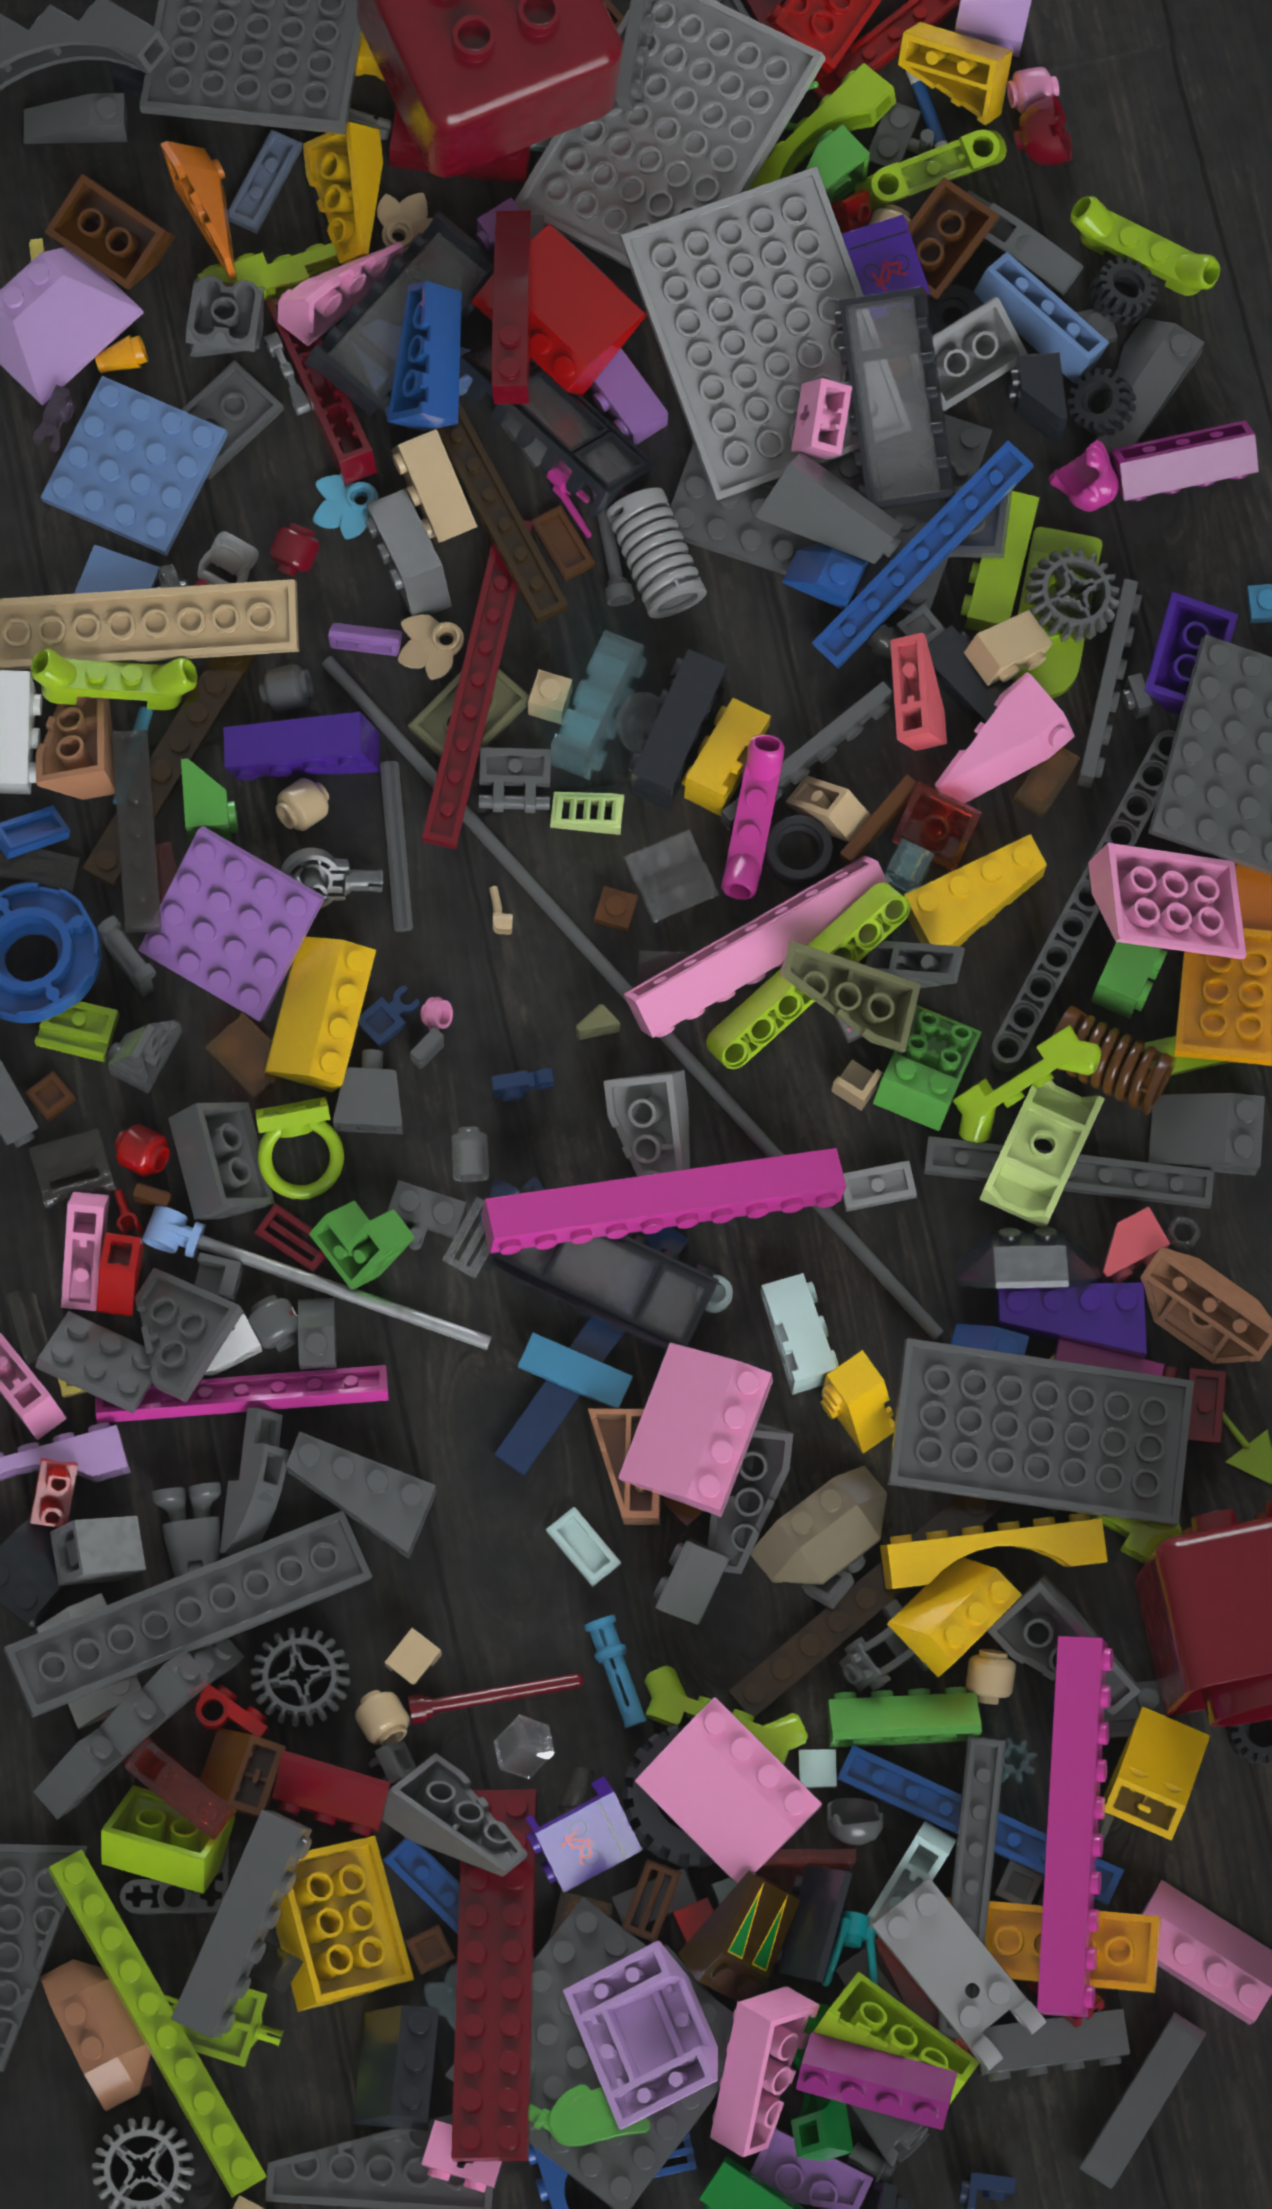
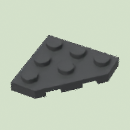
(182, 1330)

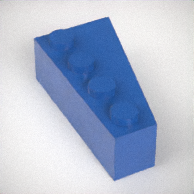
(428, 359)

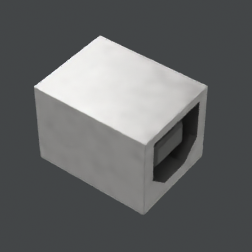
(98, 1550)

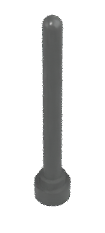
(618, 589)

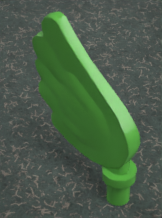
(582, 2118)

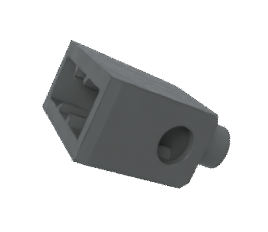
(369, 1098)

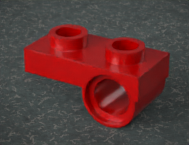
(248, 1720)

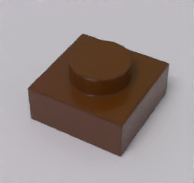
(615, 908)

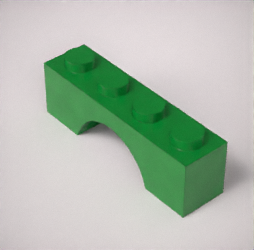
(823, 2124)

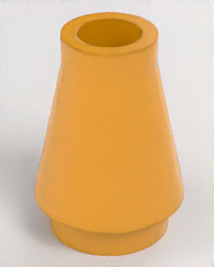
(122, 355)

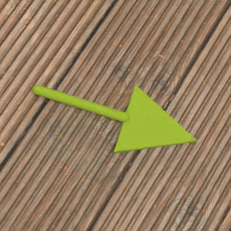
(1255, 1456)

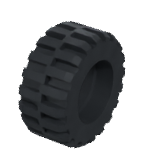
(646, 1817)

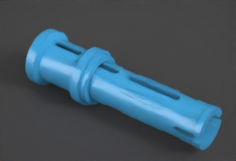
(613, 1650)

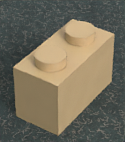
(1008, 648)

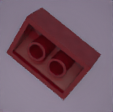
(330, 1793)

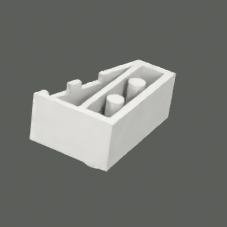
(17, 731)

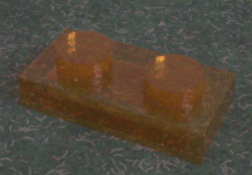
(1046, 782)

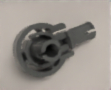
(329, 875)

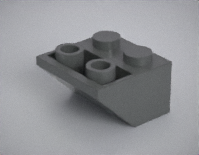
(691, 1581)

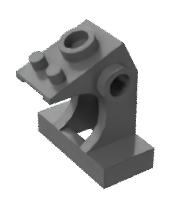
(860, 1668)

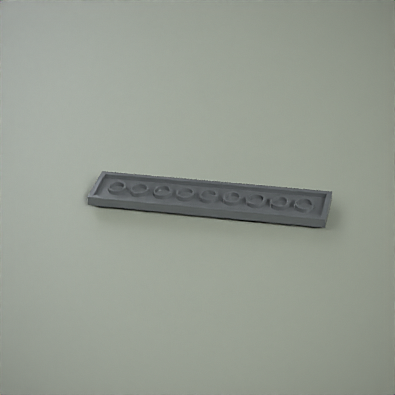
(187, 1613)

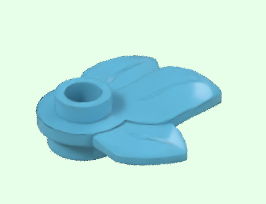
(340, 505)

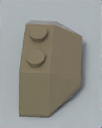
(824, 1530)

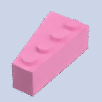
(759, 2068)

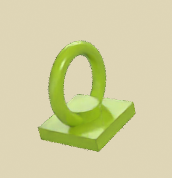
(292, 1121)

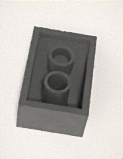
(1208, 1132)

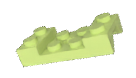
(1031, 1181)

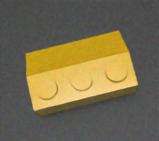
(953, 1612)

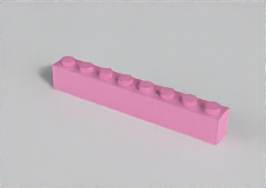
(748, 951)

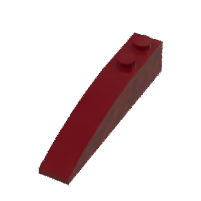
(511, 308)
(330, 409)

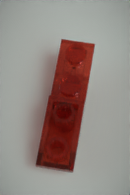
(179, 1787)

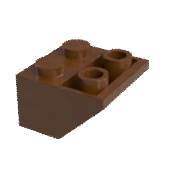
(243, 1770)

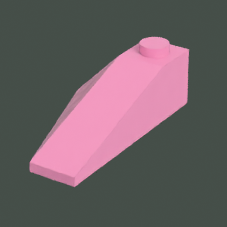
(329, 296)
(1015, 738)

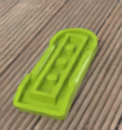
(1063, 658)

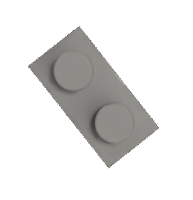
(878, 1186)

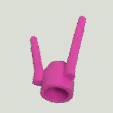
(559, 477)

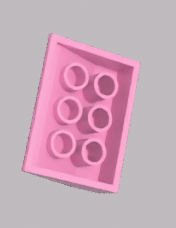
(1169, 900)
(696, 1428)
(728, 1791)

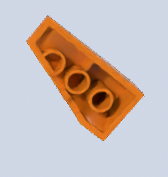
(201, 190)

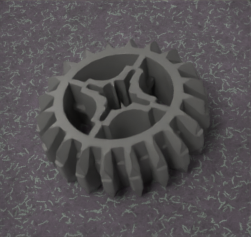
(1080, 620)
(283, 1679)

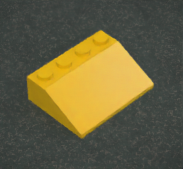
(342, 1925)

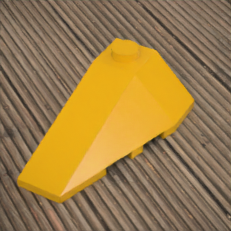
(347, 181)

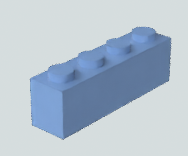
(1042, 316)

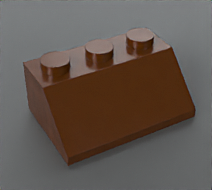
(109, 233)
(948, 233)

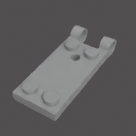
(944, 1959)

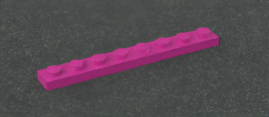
(259, 1391)

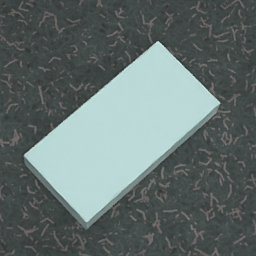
(583, 1546)

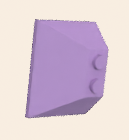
(58, 320)
(644, 2033)

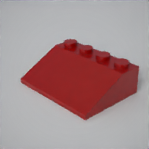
(575, 312)

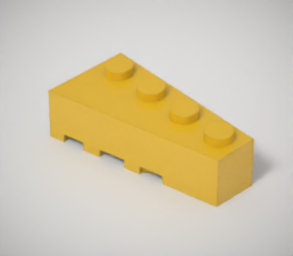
(971, 896)

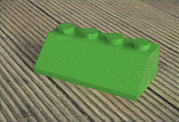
(902, 1719)

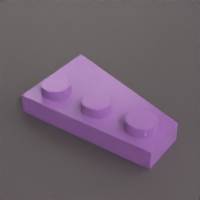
(808, 2181)

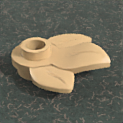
(406, 217)
(425, 645)

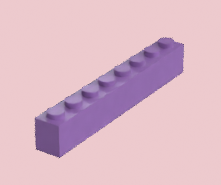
(619, 386)

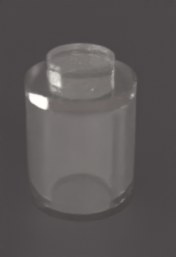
(470, 1155)

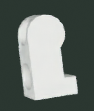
(237, 1348)

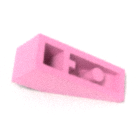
(83, 1249)
(26, 1393)

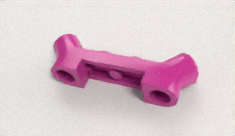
(753, 817)

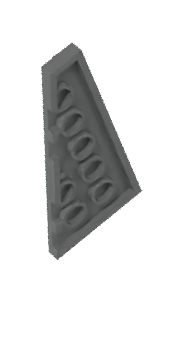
(28, 1924)

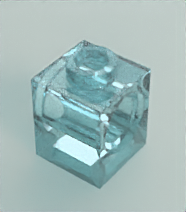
(909, 866)

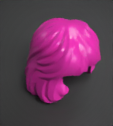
(1088, 479)

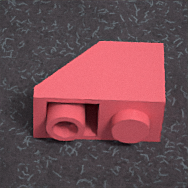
(1132, 1244)

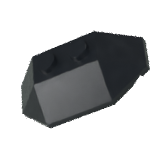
(1026, 1261)

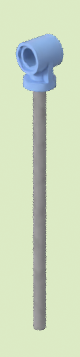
(169, 1230)

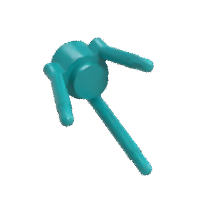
(851, 1933)

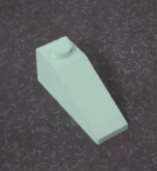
(918, 1864)

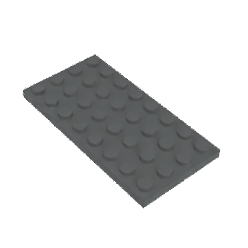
(1041, 1432)

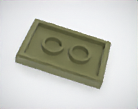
(505, 706)

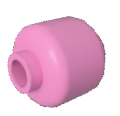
(1029, 86)

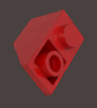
(119, 1274)

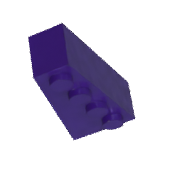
(302, 747)
(1092, 1315)

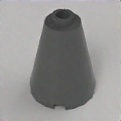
(892, 2135)

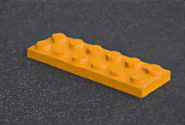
(1124, 1945)

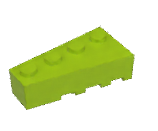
(878, 2021)

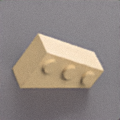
(433, 486)

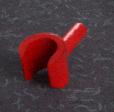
(127, 1219)

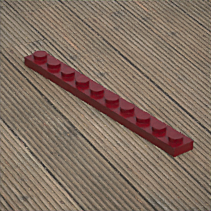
(471, 704)

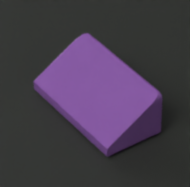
(365, 639)

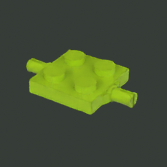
(242, 2036)

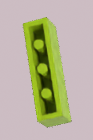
(998, 578)

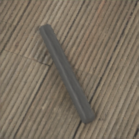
(396, 846)

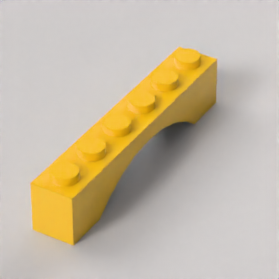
(919, 1562)

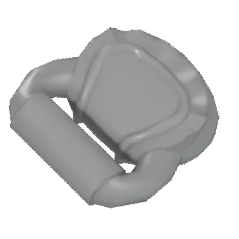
(231, 555)

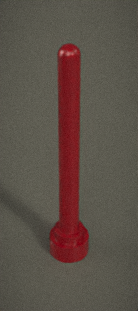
(425, 1707)

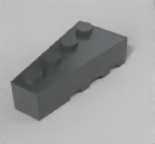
(367, 1491)

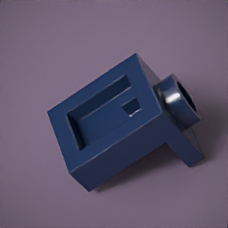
(993, 2188)

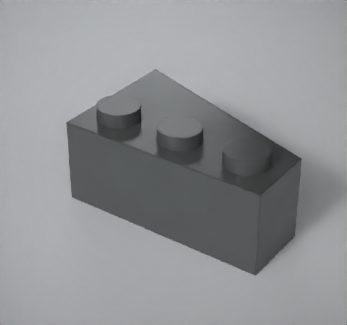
(409, 553)

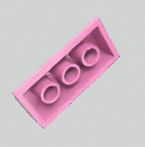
(1211, 1954)

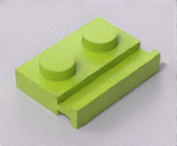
(80, 1031)

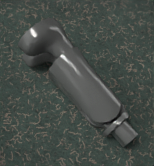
(191, 1541)

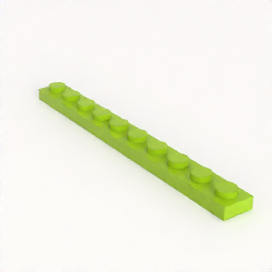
(153, 2020)

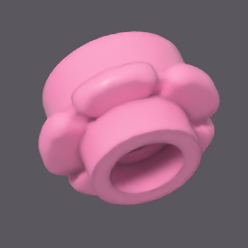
(437, 1013)

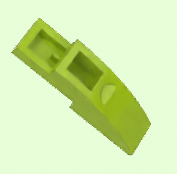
(282, 274)

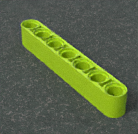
(780, 1002)

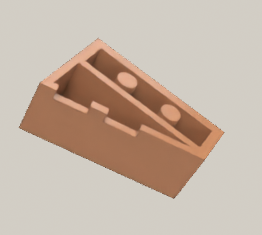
(614, 1435)

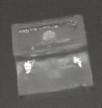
(671, 875)

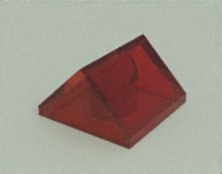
(938, 825)

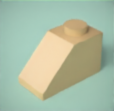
(829, 805)

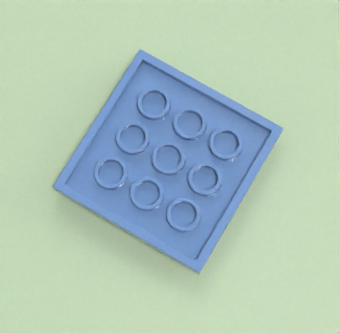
(134, 465)

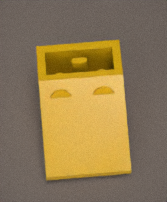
(1156, 1773)

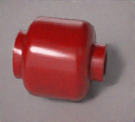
(142, 1150)

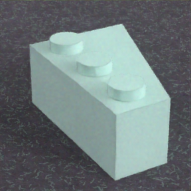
(799, 1332)

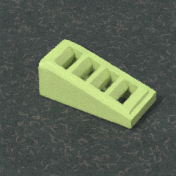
(601, 800)

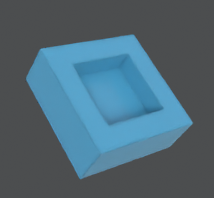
(1259, 603)

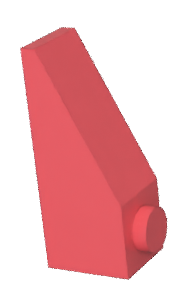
(916, 694)

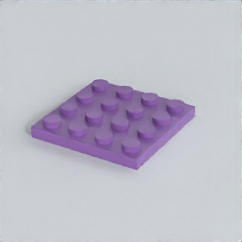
(232, 923)

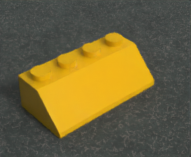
(320, 1012)

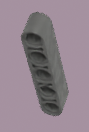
(1142, 2100)

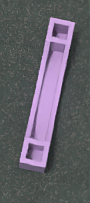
(98, 1454)

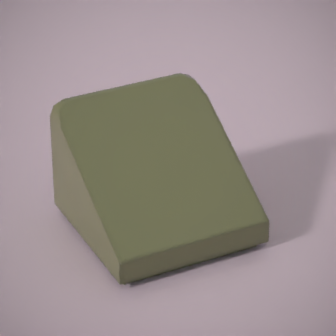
(597, 1023)

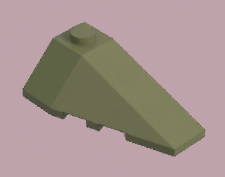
(860, 996)

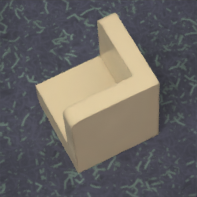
(857, 1084)
(413, 1656)

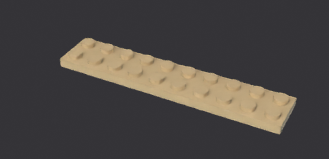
(152, 623)

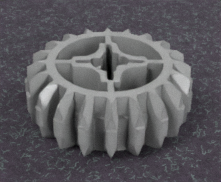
(117, 2148)

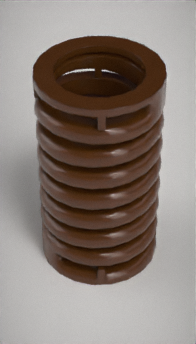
(1138, 1090)

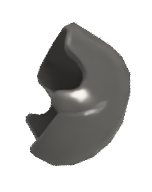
(854, 1820)

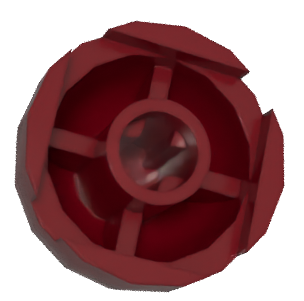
(1044, 132)

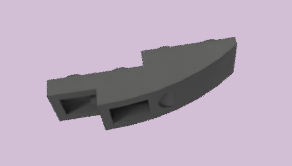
(1031, 249)
(256, 1493)

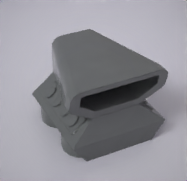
(224, 317)

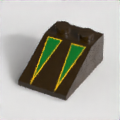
(742, 1938)

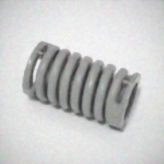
(656, 553)

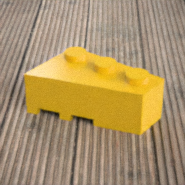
(959, 66)
(724, 756)
(857, 1398)

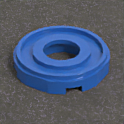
(62, 918)

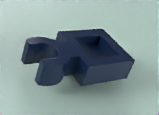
(384, 1020)
(514, 1085)

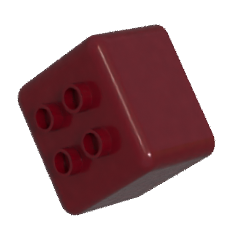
(492, 72)
(1211, 1618)

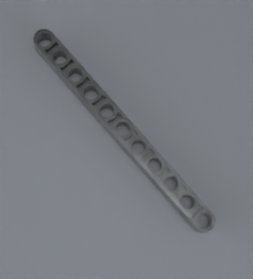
(1078, 914)

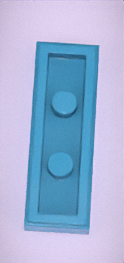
(575, 1371)

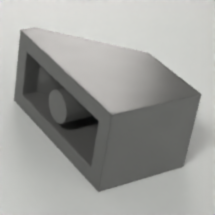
(317, 1334)

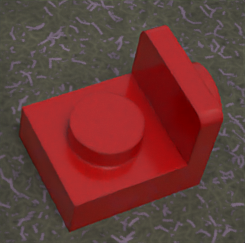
(852, 211)

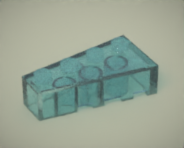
(597, 705)

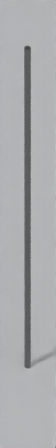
(617, 981)

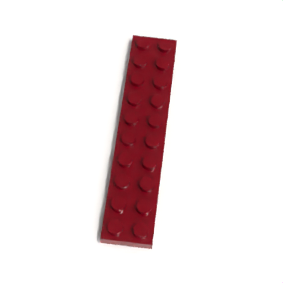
(495, 1997)

